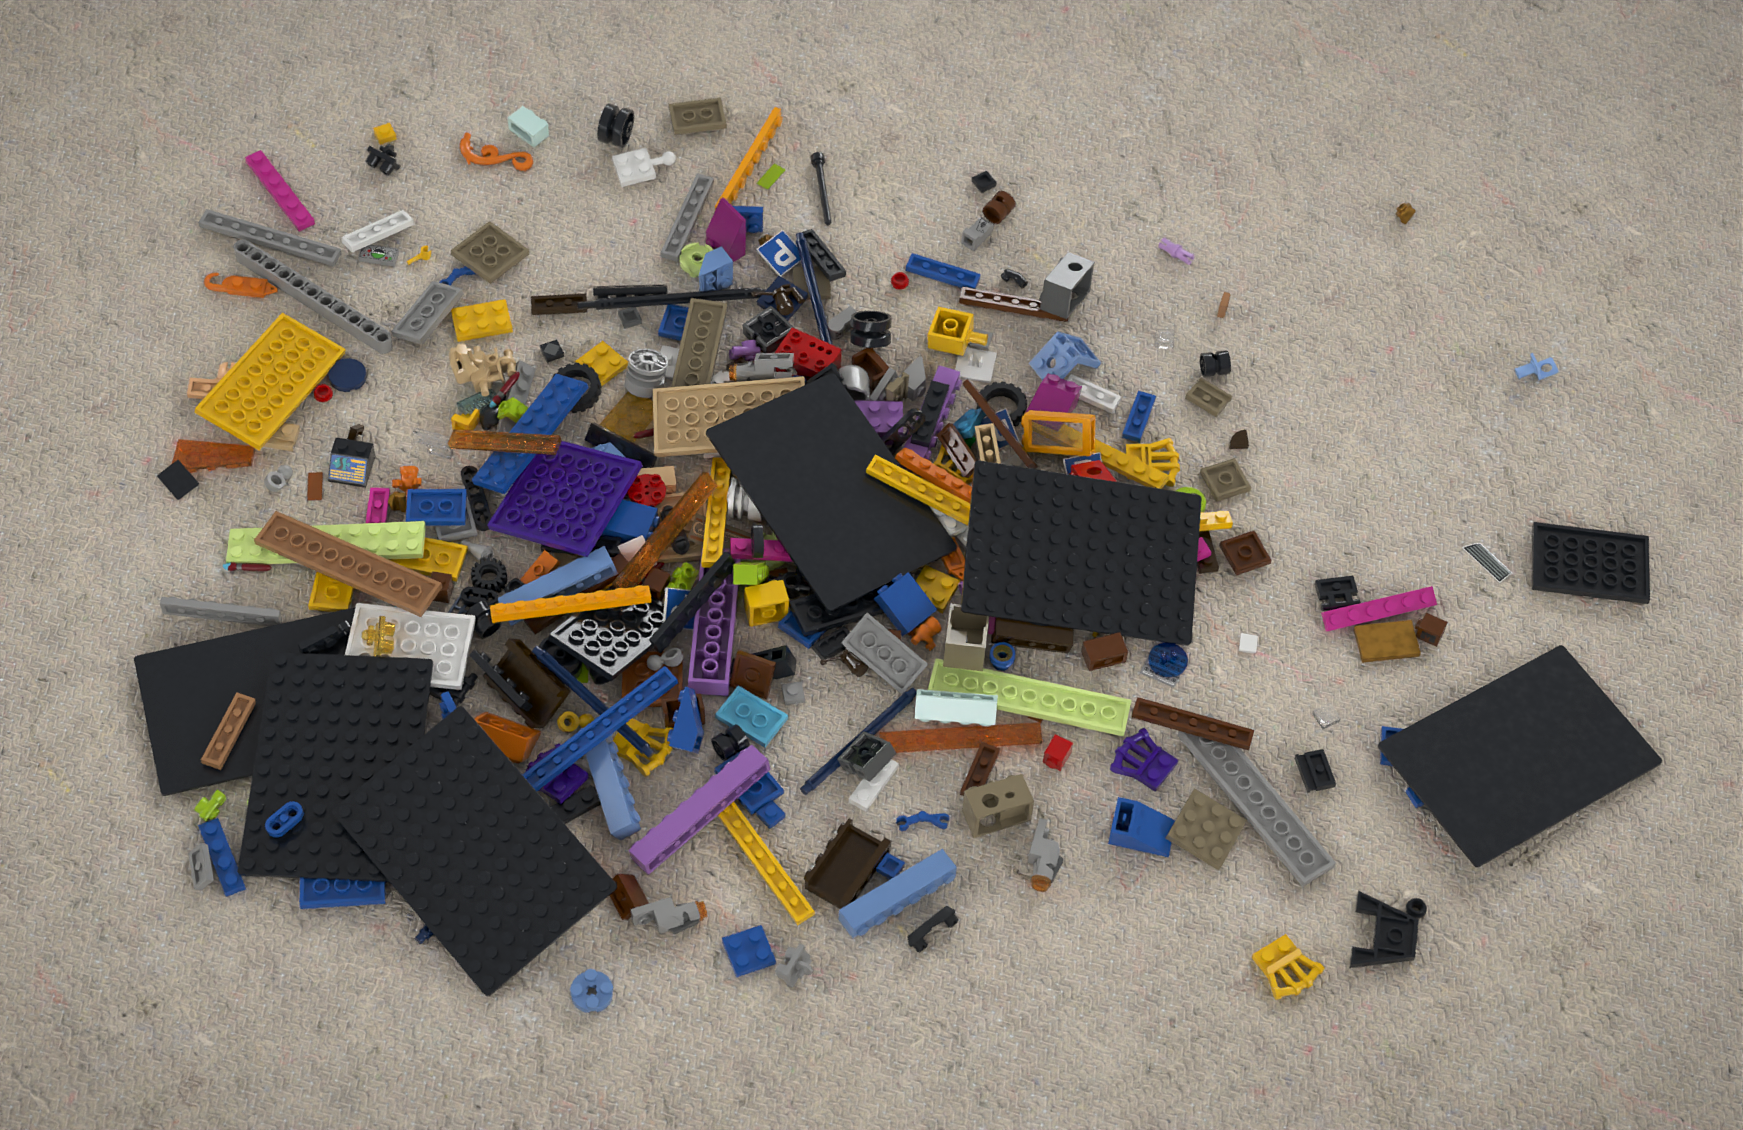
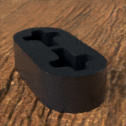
(757, 541)
(479, 595)

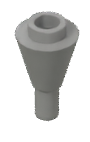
(478, 550)

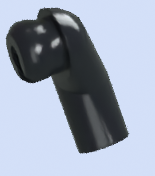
(1016, 276)

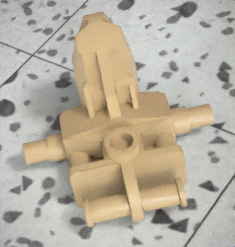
(479, 367)

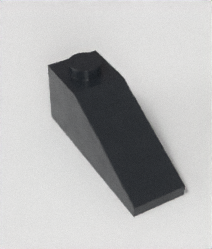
(784, 661)

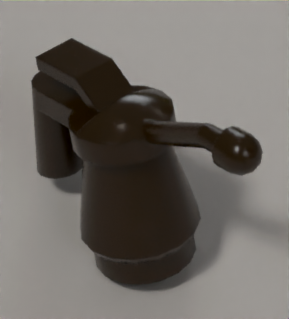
(783, 302)
(854, 664)

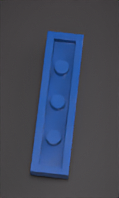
(942, 272)
(222, 857)

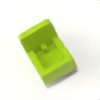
(512, 409)

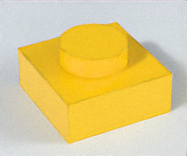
(384, 133)

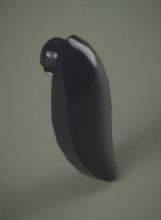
(489, 416)

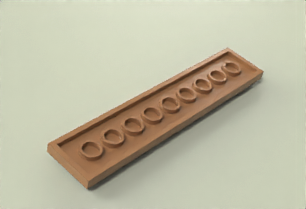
(348, 563)

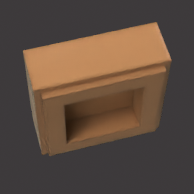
(1223, 305)

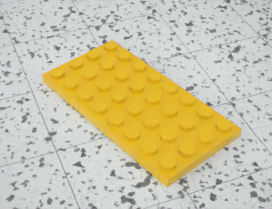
(270, 381)

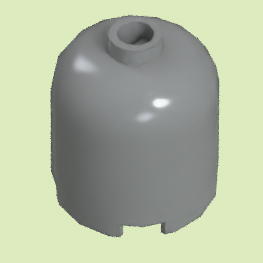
(855, 382)

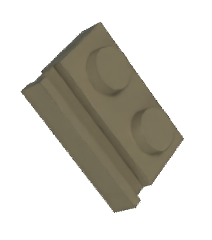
(898, 388)
(1208, 397)

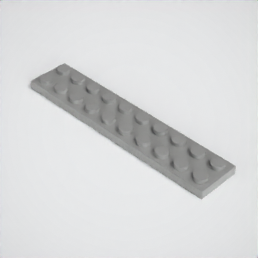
(1262, 807)

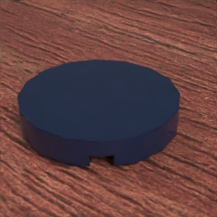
(347, 375)

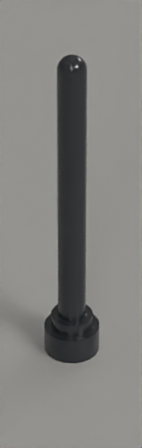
(818, 162)

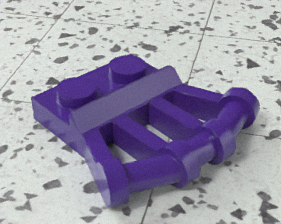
(1154, 768)
(565, 783)

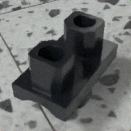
(388, 162)

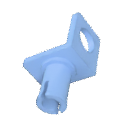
(1535, 367)

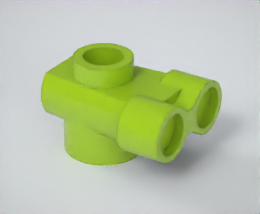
(209, 808)

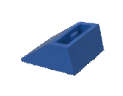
(688, 726)
(1140, 828)

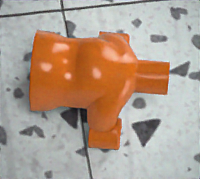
(408, 479)
(925, 632)

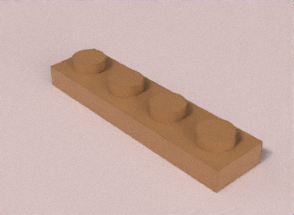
(228, 731)

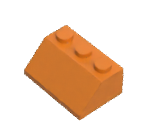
(511, 737)

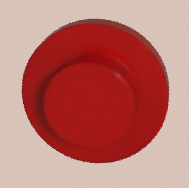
(899, 280)
(323, 393)

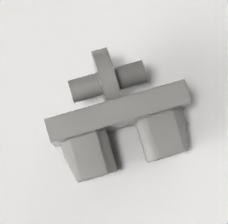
(797, 966)

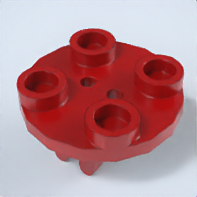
(656, 490)

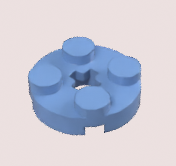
(591, 979)

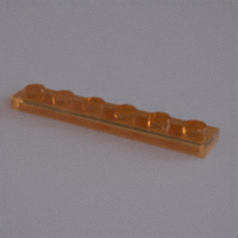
(504, 442)

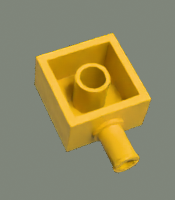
(953, 331)

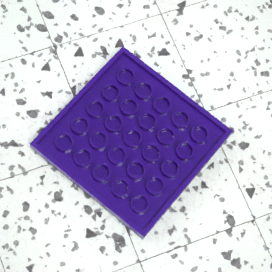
(566, 498)

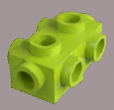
(683, 577)

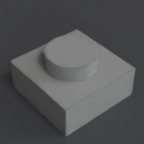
(981, 347)
(793, 693)

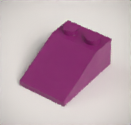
(727, 230)
(1055, 395)

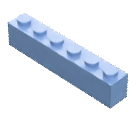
(565, 580)
(613, 789)
(897, 893)

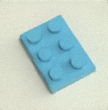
(754, 716)

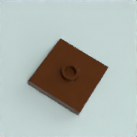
(1245, 552)
(752, 674)

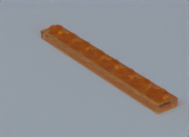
(666, 532)
(963, 737)

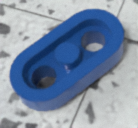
(283, 819)

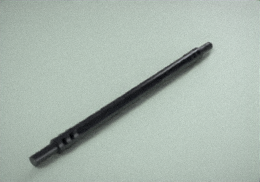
(669, 299)

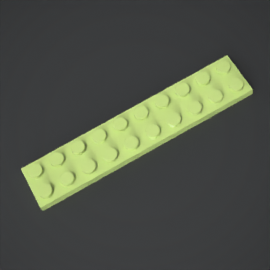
(387, 540)
(1037, 698)

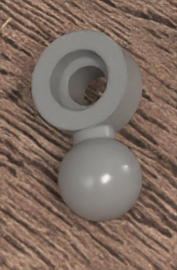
(276, 480)
(671, 657)

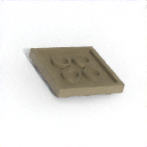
(490, 252)
(1206, 829)

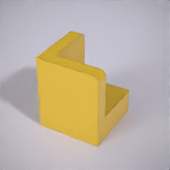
(467, 421)

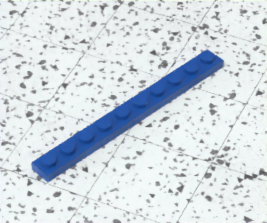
(600, 728)

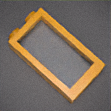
(1058, 433)

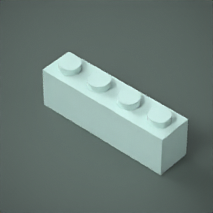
(956, 707)

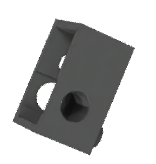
(1069, 276)

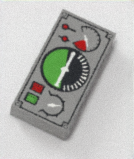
(379, 255)

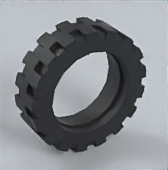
(1008, 391)
(593, 393)

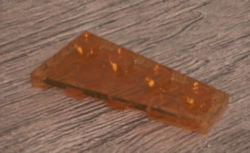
(211, 455)

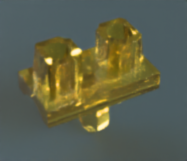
(381, 629)

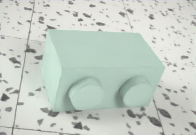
(528, 126)

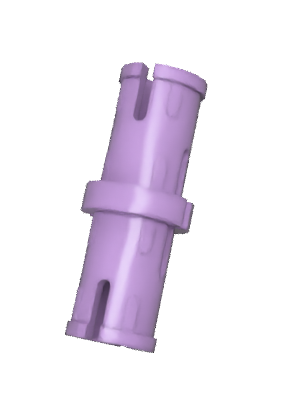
(1176, 251)

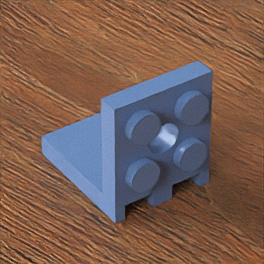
(1067, 351)

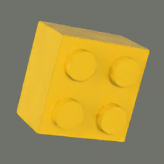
(766, 602)

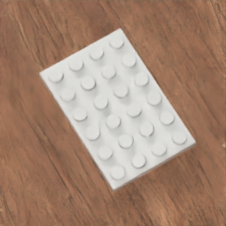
(433, 636)

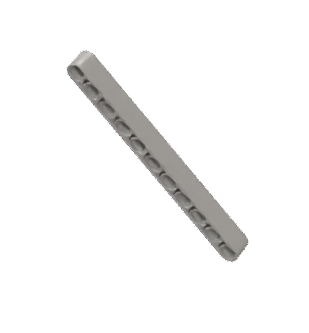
(313, 296)

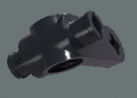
(795, 579)

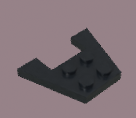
(1393, 934)

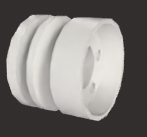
(739, 500)

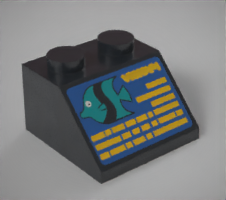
(351, 462)

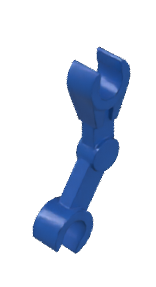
(456, 273)
(922, 816)

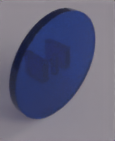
(1168, 660)

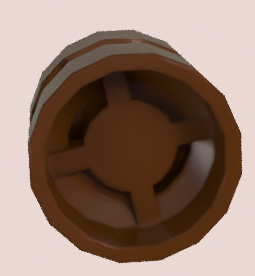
(999, 207)

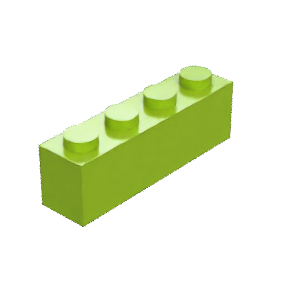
(750, 572)

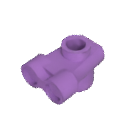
(747, 350)

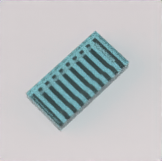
(475, 401)

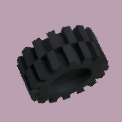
(489, 567)

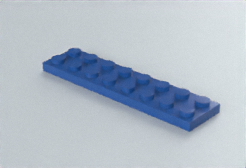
(540, 418)

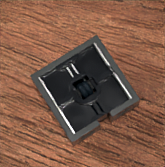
(767, 329)
(867, 756)

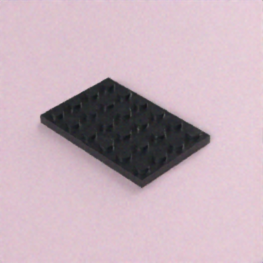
(1590, 563)
(610, 637)

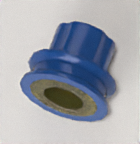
(1002, 656)

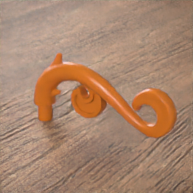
(491, 150)

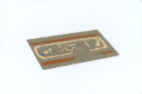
(698, 528)

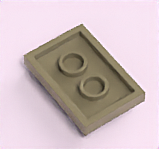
(697, 116)

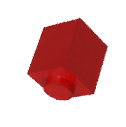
(1057, 752)

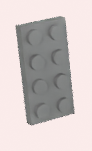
(427, 312)
(884, 653)

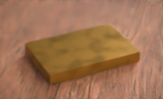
(1387, 641)

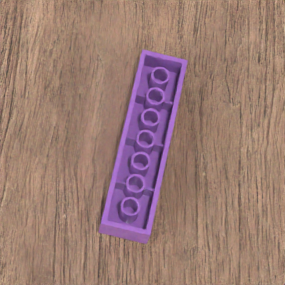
(714, 639)

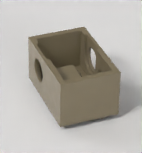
(965, 640)
(1005, 799)

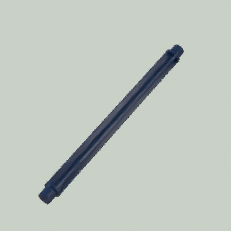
(813, 288)
(588, 697)
(874, 727)

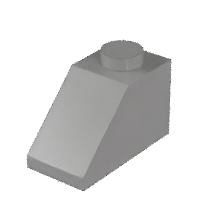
(916, 379)

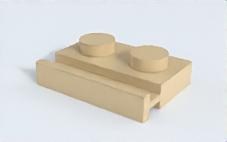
(284, 438)

